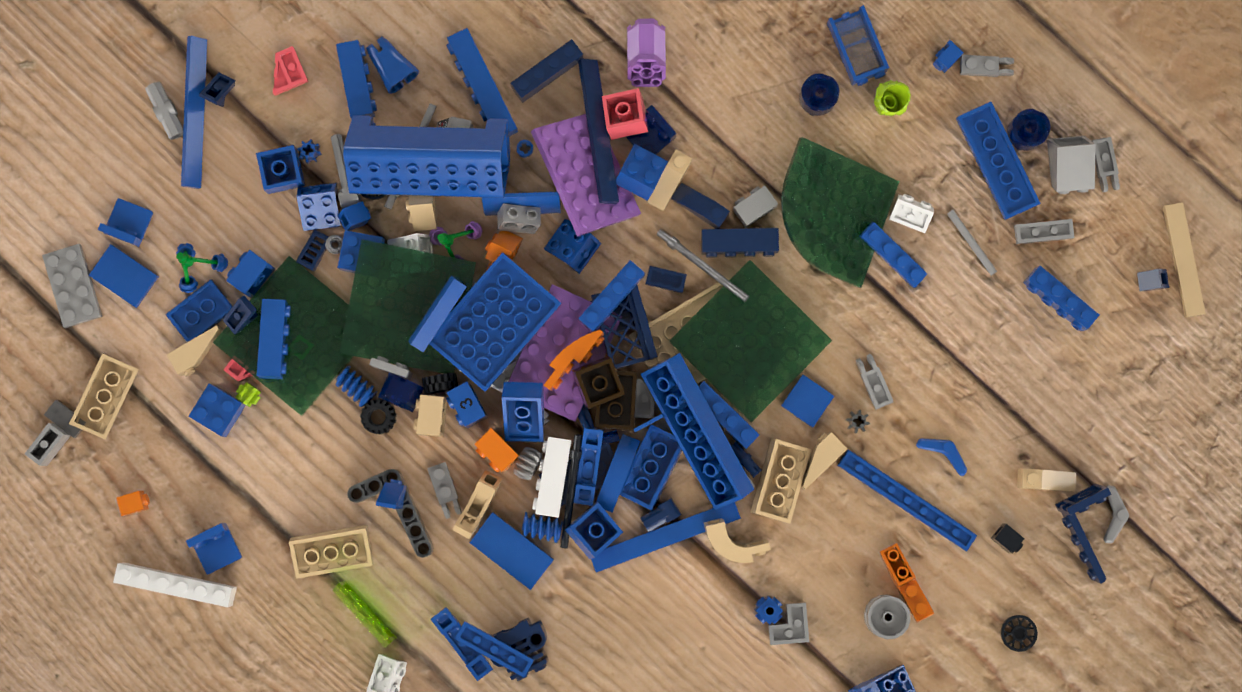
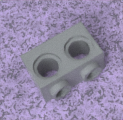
(518, 218)

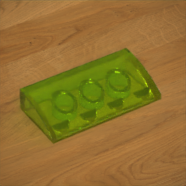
(364, 614)

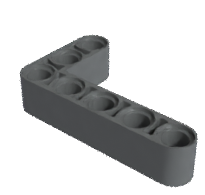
(368, 493)

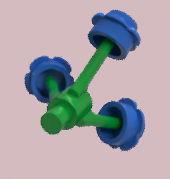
(187, 257)

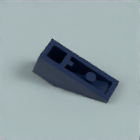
(700, 205)

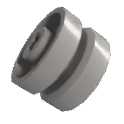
(875, 616)

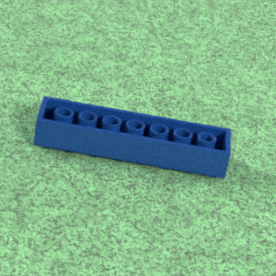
(697, 431)

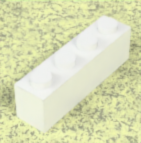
(553, 477)

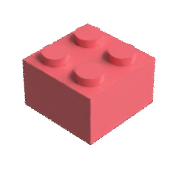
(625, 114)

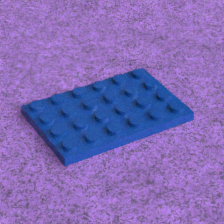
(494, 322)

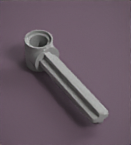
(345, 198)

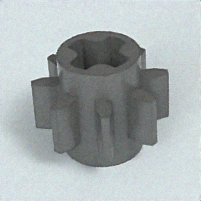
(853, 425)

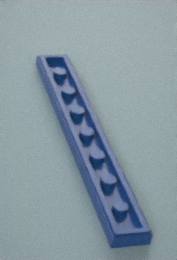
(194, 112)
(907, 500)
(662, 537)

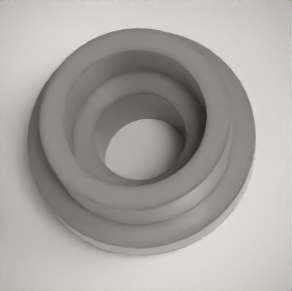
(334, 238)

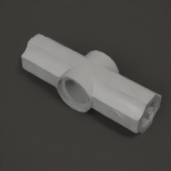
(165, 110)

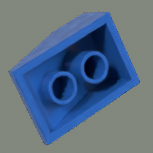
(523, 411)

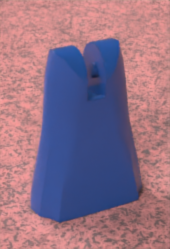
(391, 65)

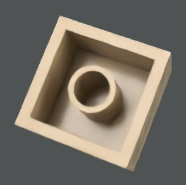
(430, 415)

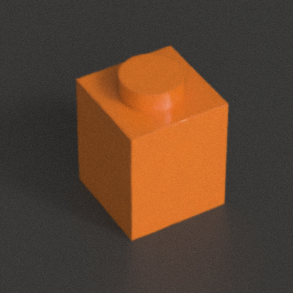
(133, 503)

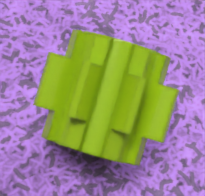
(248, 394)

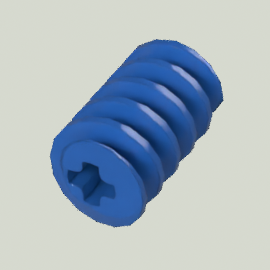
(355, 387)
(542, 527)

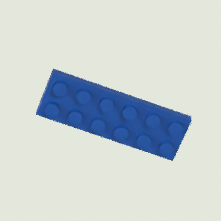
(998, 160)

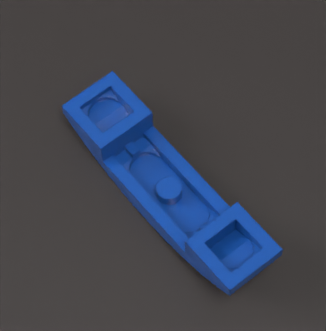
(588, 466)
(617, 472)
(449, 627)

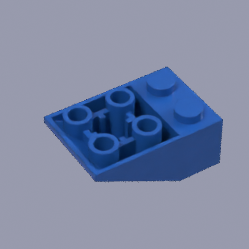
(891, 681)

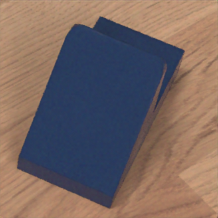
(218, 89)
(240, 315)

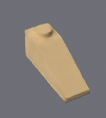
(669, 180)
(192, 353)
(824, 454)
(1046, 480)

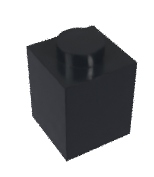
(1008, 538)

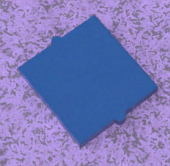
(648, 422)

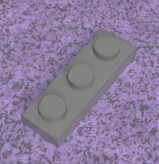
(1044, 231)

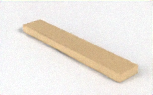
(1184, 260)

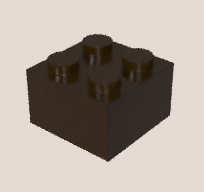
(598, 382)

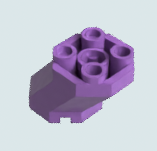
(646, 53)

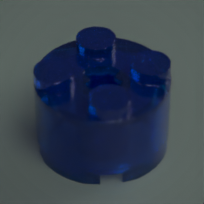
(822, 84)
(1029, 119)
(400, 392)

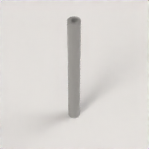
(972, 243)

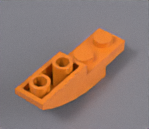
(577, 351)
(906, 583)

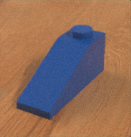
(392, 495)

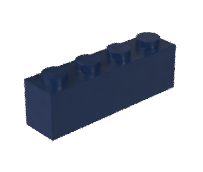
(547, 71)
(740, 241)

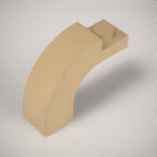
(478, 504)
(729, 549)

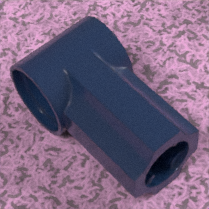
(664, 513)

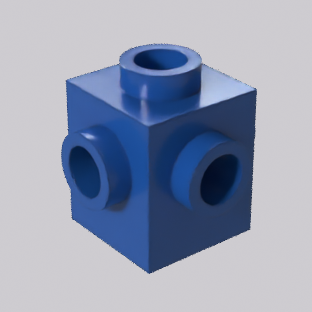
(762, 604)

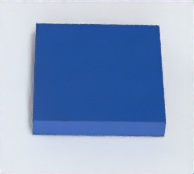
(807, 401)

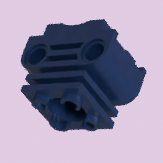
(521, 639)

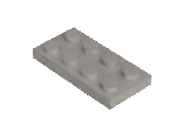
(72, 286)

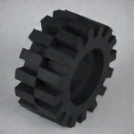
(439, 383)
(370, 408)

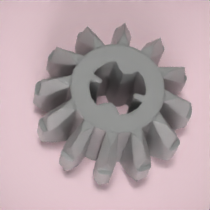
(527, 463)

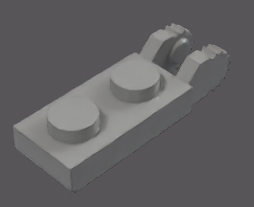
(985, 66)
(1106, 163)
(874, 383)
(444, 487)

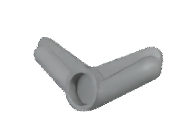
(1119, 514)

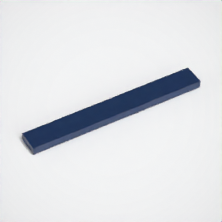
(597, 131)

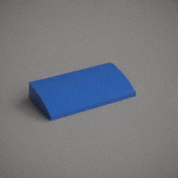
(547, 202)
(437, 313)
(651, 467)
(511, 551)

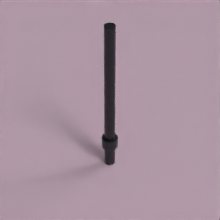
(575, 454)

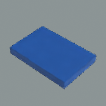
(123, 276)
(200, 311)

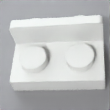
(912, 213)
(386, 675)

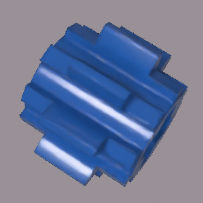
(312, 155)

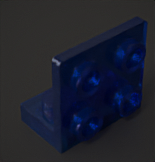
(658, 133)

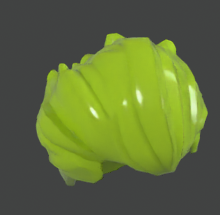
(892, 98)

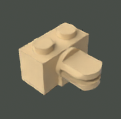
(422, 212)

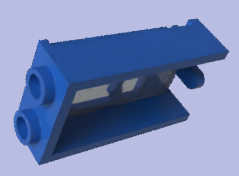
(858, 46)

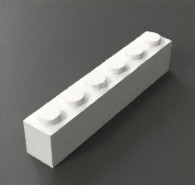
(175, 584)

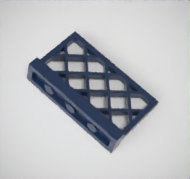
(641, 327)

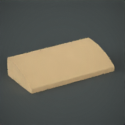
(104, 396)
(780, 480)
(331, 551)

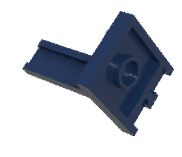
(1079, 503)

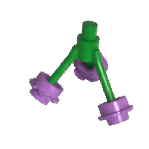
(440, 237)

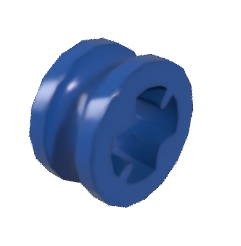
(528, 144)

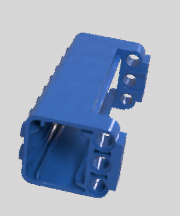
(427, 159)

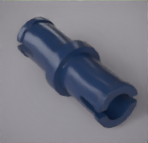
(746, 460)

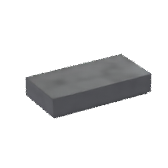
(61, 416)

